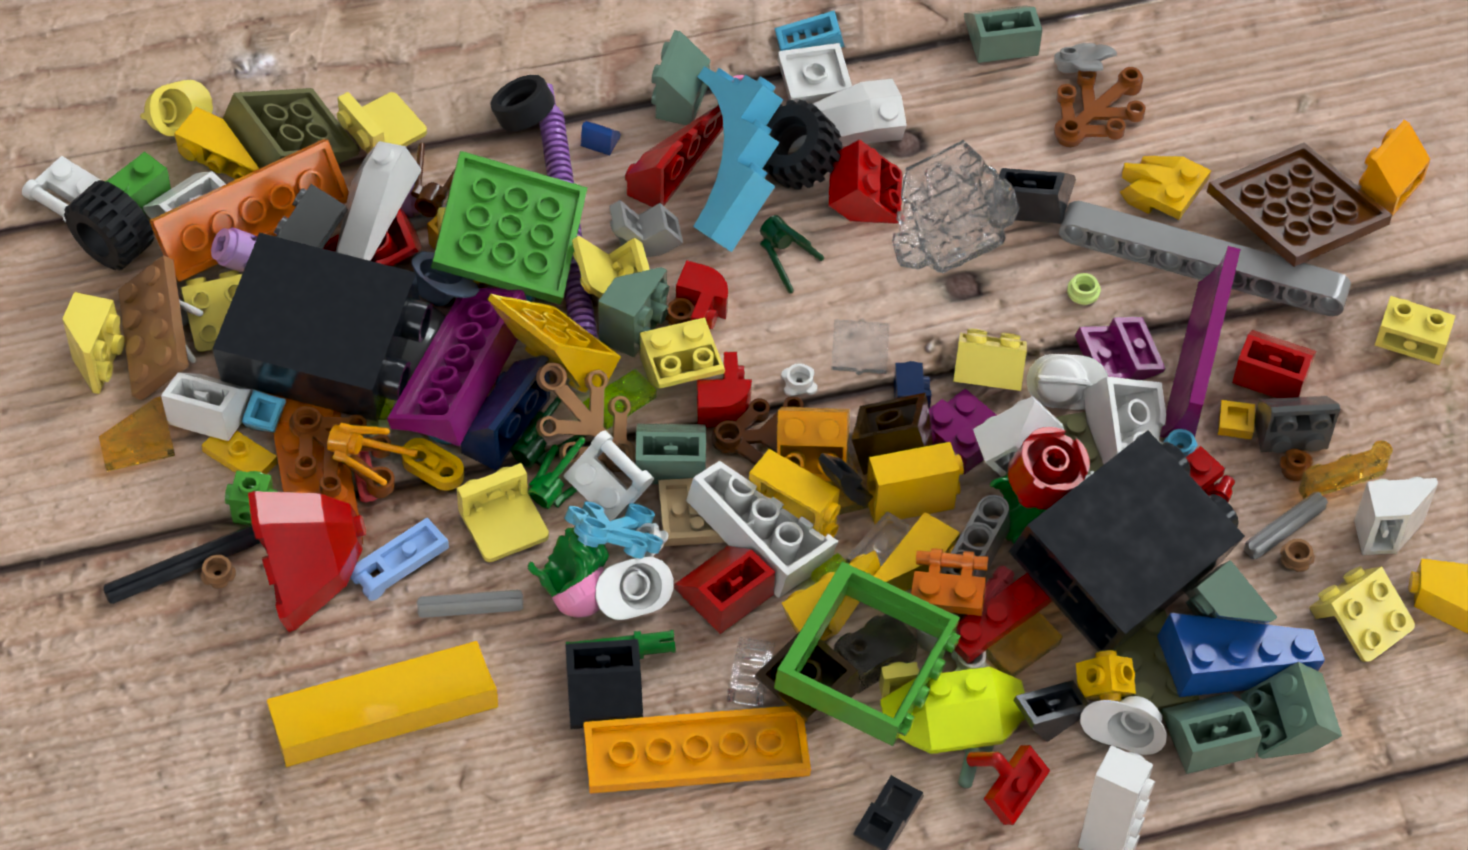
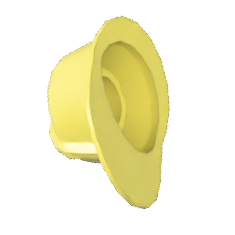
(173, 103)

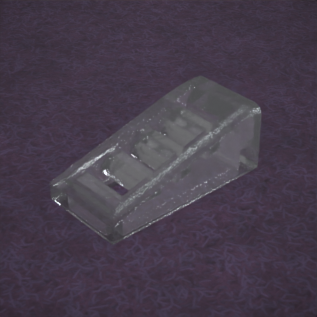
(747, 693)

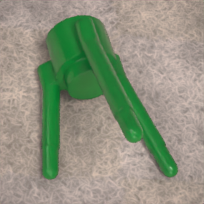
(547, 489)

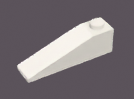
(864, 112)
(376, 198)
(1123, 411)

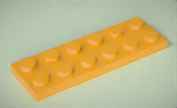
(696, 749)

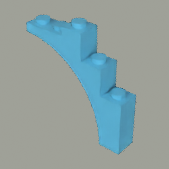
(747, 146)

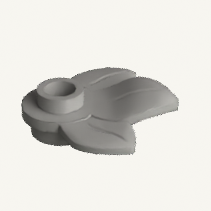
(1083, 57)

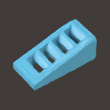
(816, 24)

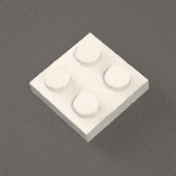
(813, 72)

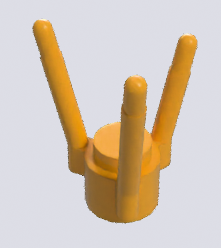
(347, 440)

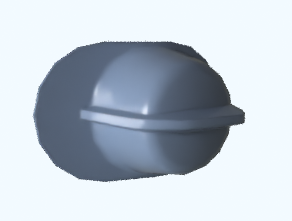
(437, 285)

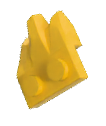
(1163, 184)

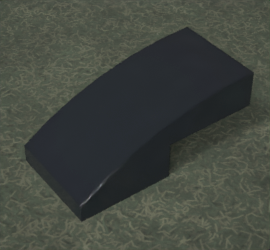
(845, 479)
(888, 814)

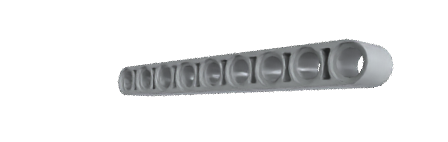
(1199, 255)

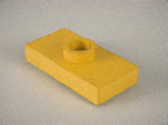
(240, 454)

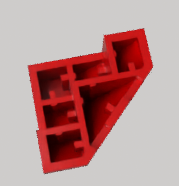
(309, 549)

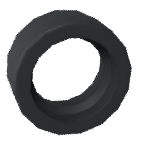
(522, 103)

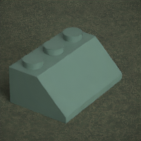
(1228, 596)

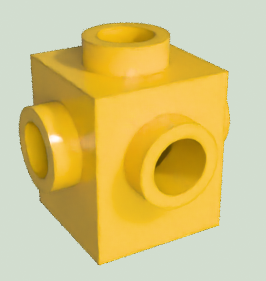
(1106, 677)

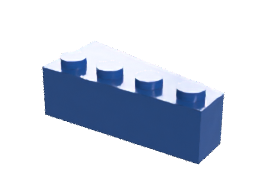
(1230, 654)

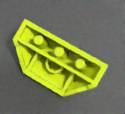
(961, 710)

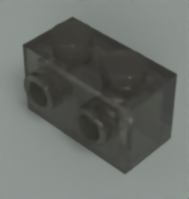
(875, 646)

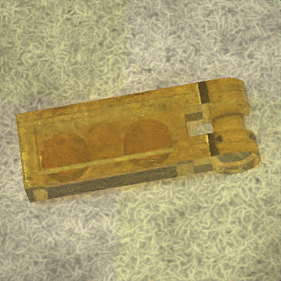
(1346, 470)

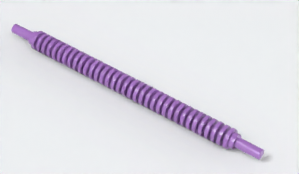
(558, 166)

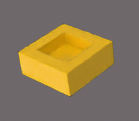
(1236, 419)

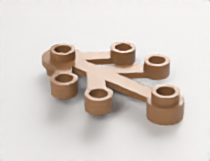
(589, 421)

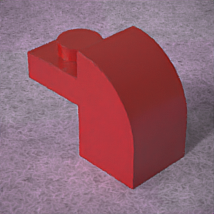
(705, 290)
(726, 397)

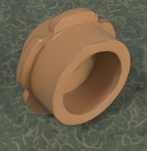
(1298, 548)
(216, 564)

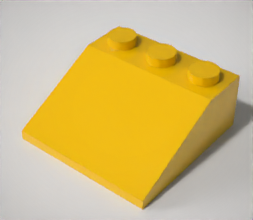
(558, 337)

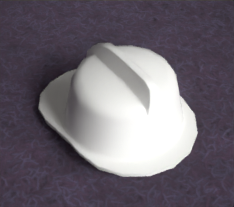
(1061, 378)
(634, 588)
(1125, 724)

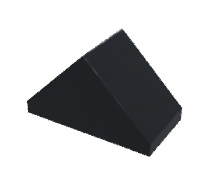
(1052, 708)

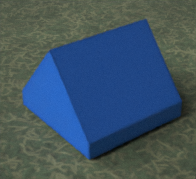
(599, 137)

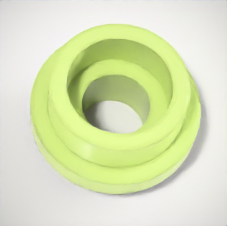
(1088, 284)

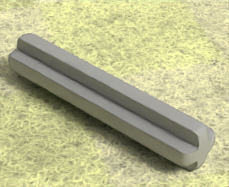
(1285, 525)
(470, 603)

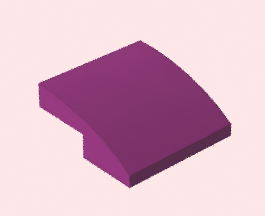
(1122, 348)

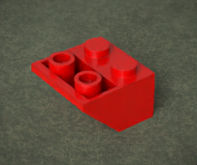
(865, 185)
(1273, 366)
(728, 586)

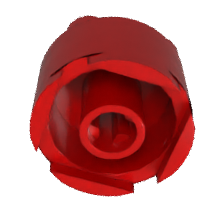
(1047, 467)

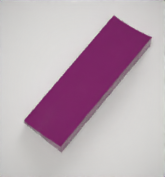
(1200, 346)
(457, 369)

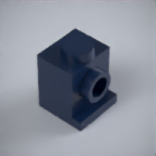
(910, 380)

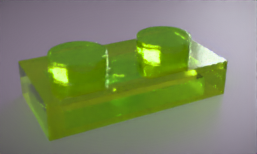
(631, 386)

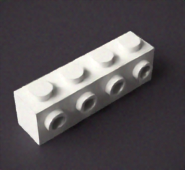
(1117, 802)

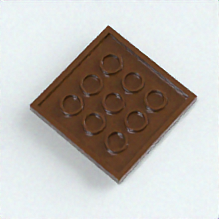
(1299, 204)

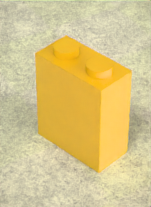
(914, 481)

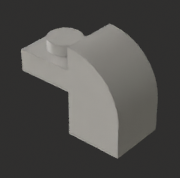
(655, 228)

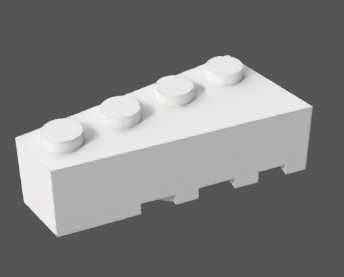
(761, 524)

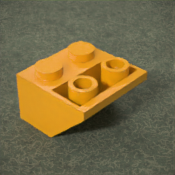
(1395, 168)
(810, 432)

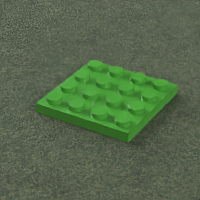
(509, 227)

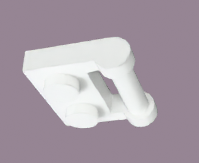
(63, 179)
(600, 484)

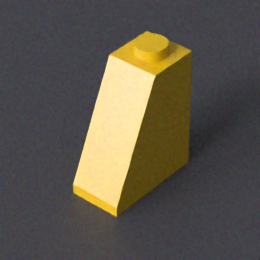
(1442, 591)

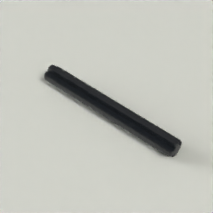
(179, 565)

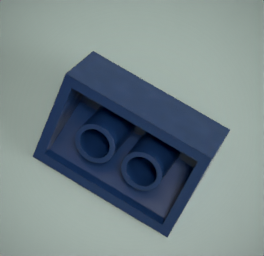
(506, 413)

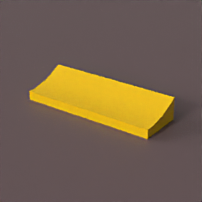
(382, 703)

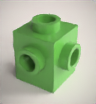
(237, 493)

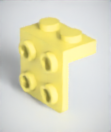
(381, 120)
(600, 268)
(214, 300)
(501, 513)
(1366, 611)

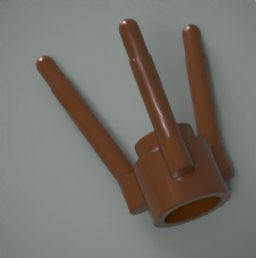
(431, 195)

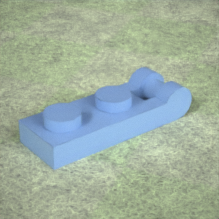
(399, 558)

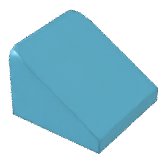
(263, 412)

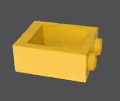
(798, 491)

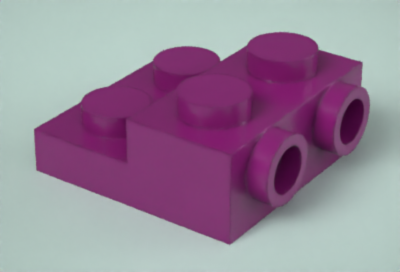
(955, 423)

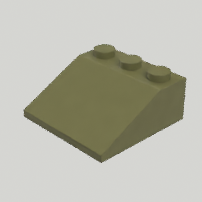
(284, 122)

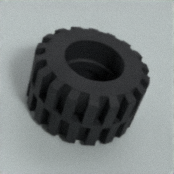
(816, 153)
(109, 225)

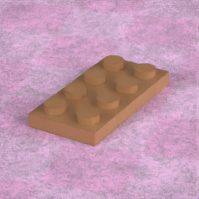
(153, 328)

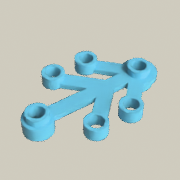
(596, 529)

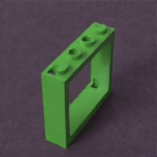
(892, 602)

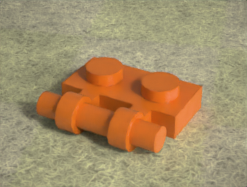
(951, 592)

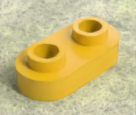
(436, 464)

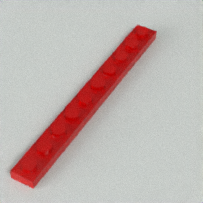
(1026, 598)

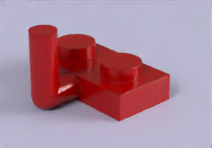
(1016, 780)

